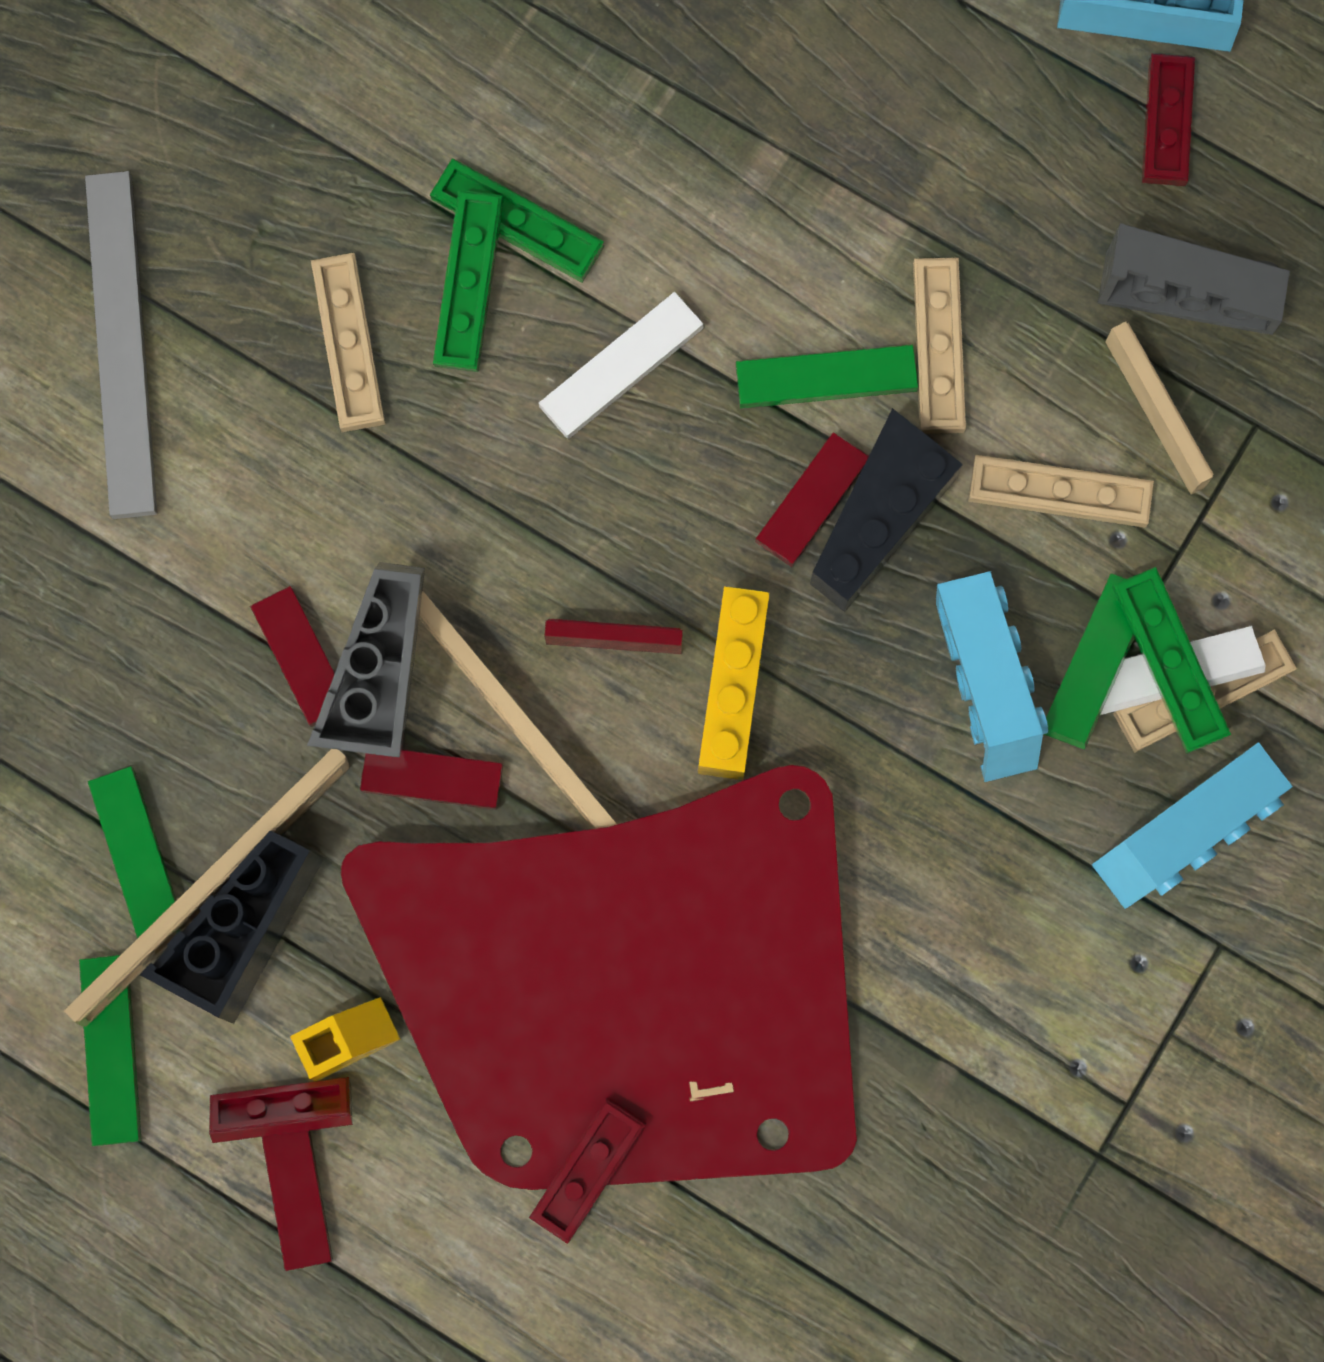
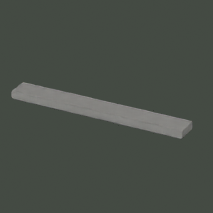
(121, 345)

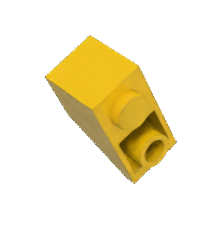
(344, 1038)

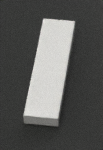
(621, 365)
(1221, 657)

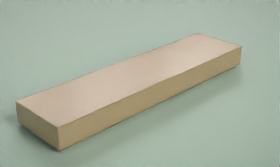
(348, 342)
(939, 345)
(1159, 408)
(1061, 491)
(1151, 721)

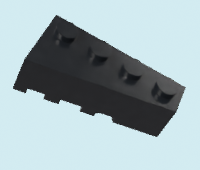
(889, 500)
(237, 929)

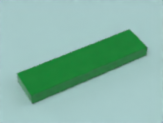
(525, 222)
(468, 281)
(826, 376)
(1171, 660)
(1091, 671)
(133, 847)
(111, 1064)

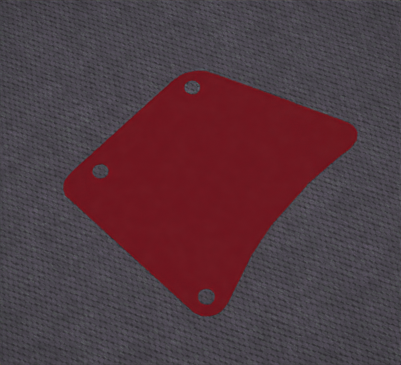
(623, 975)

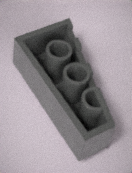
(1191, 282)
(374, 675)

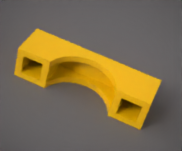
(733, 683)

